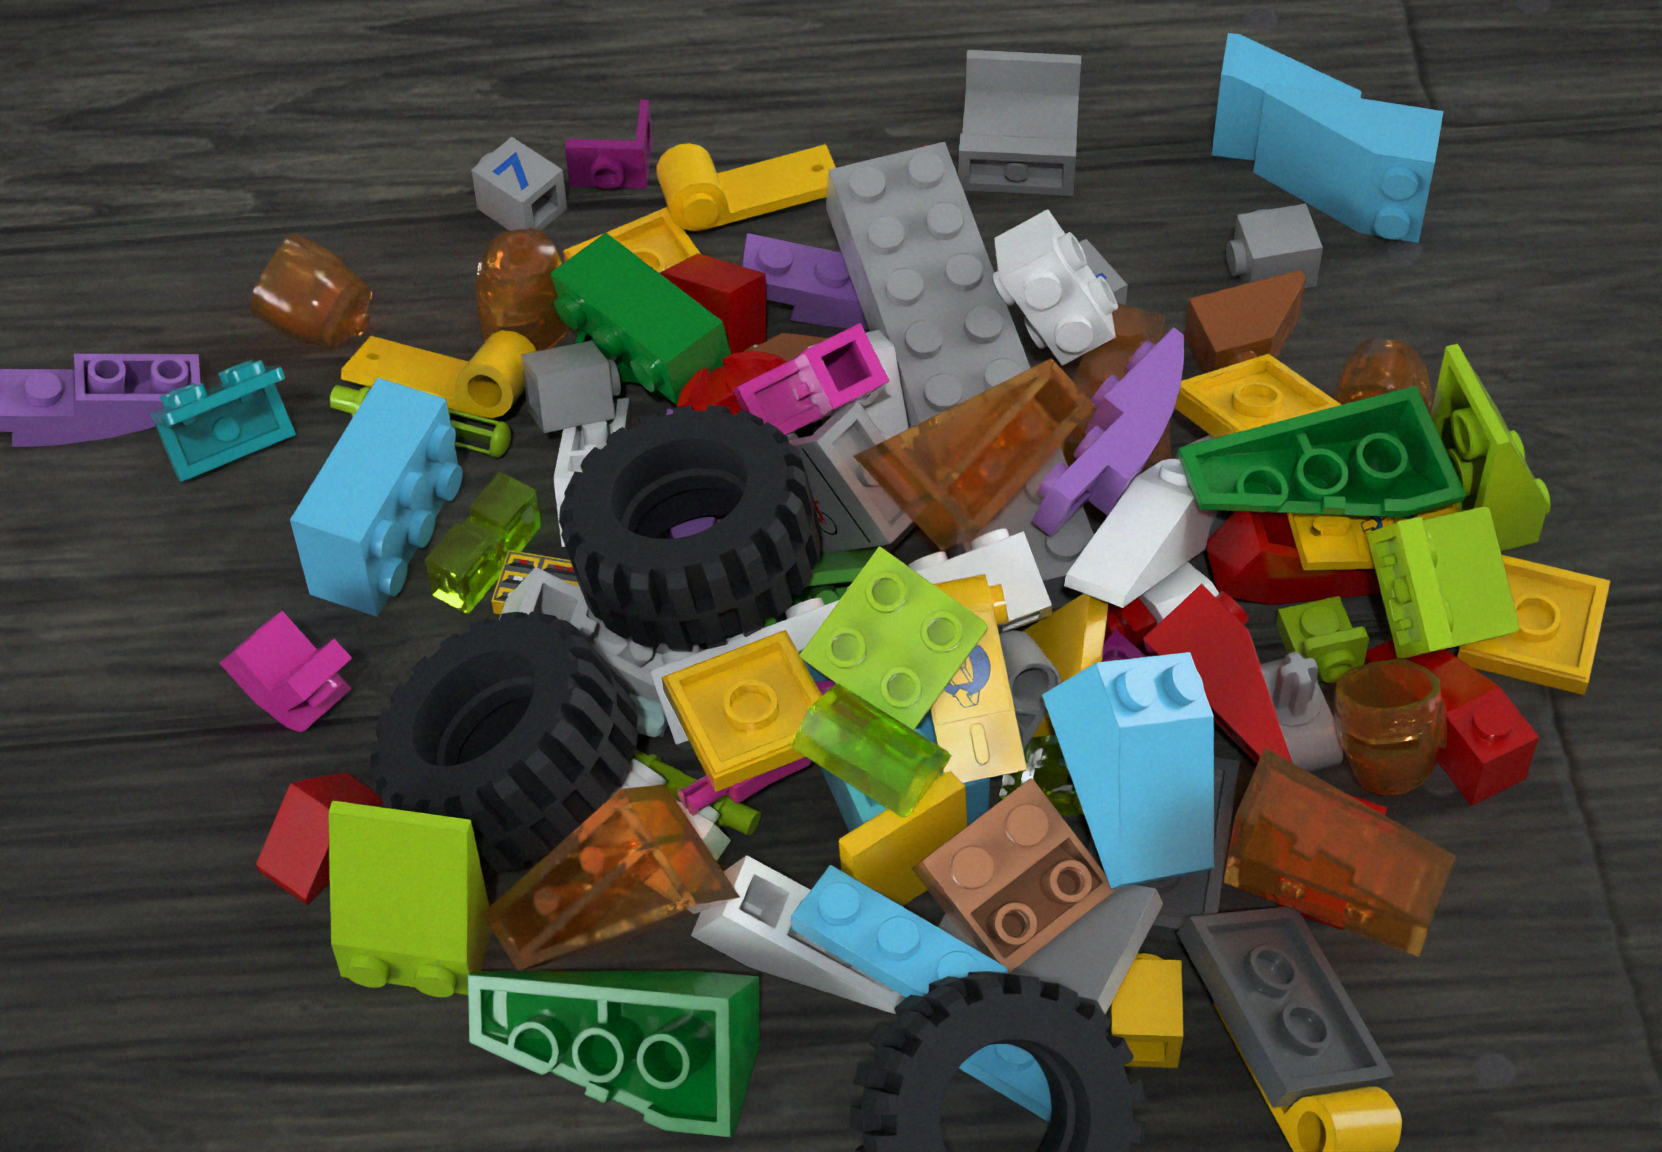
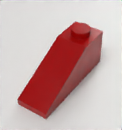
(1259, 563)
(1228, 667)
(1486, 734)

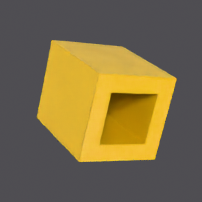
(1150, 1011)

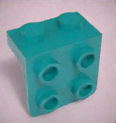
(223, 422)

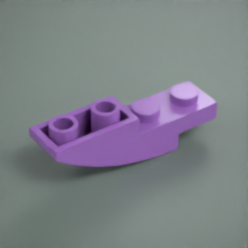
(806, 278)
(94, 400)
(1119, 436)

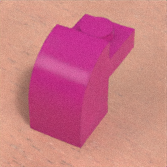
(815, 382)
(288, 673)

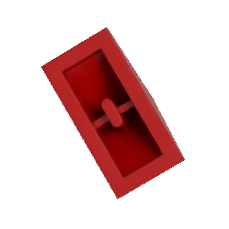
(729, 293)
(298, 841)

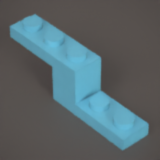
(907, 957)

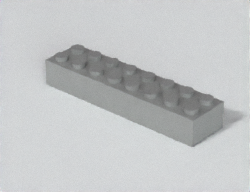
(936, 300)

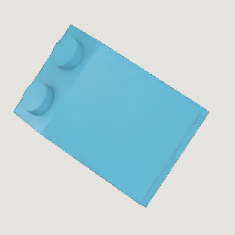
(1350, 157)
(1141, 764)

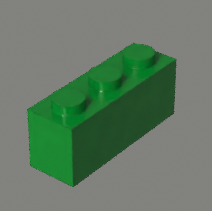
(638, 316)

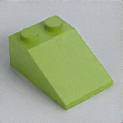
(1487, 454)
(406, 898)

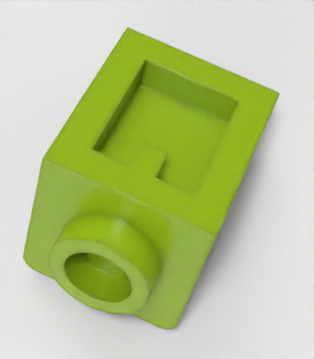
(1325, 634)

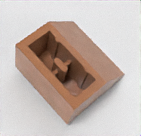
(1014, 877)

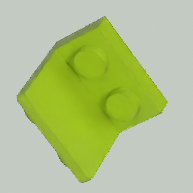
(1442, 581)
(894, 639)

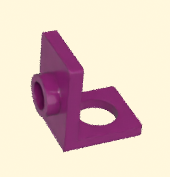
(612, 162)

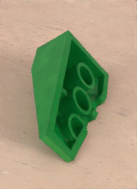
(1338, 461)
(646, 1039)

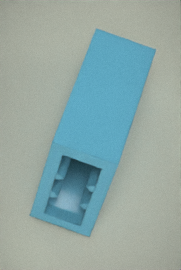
(1242, 87)

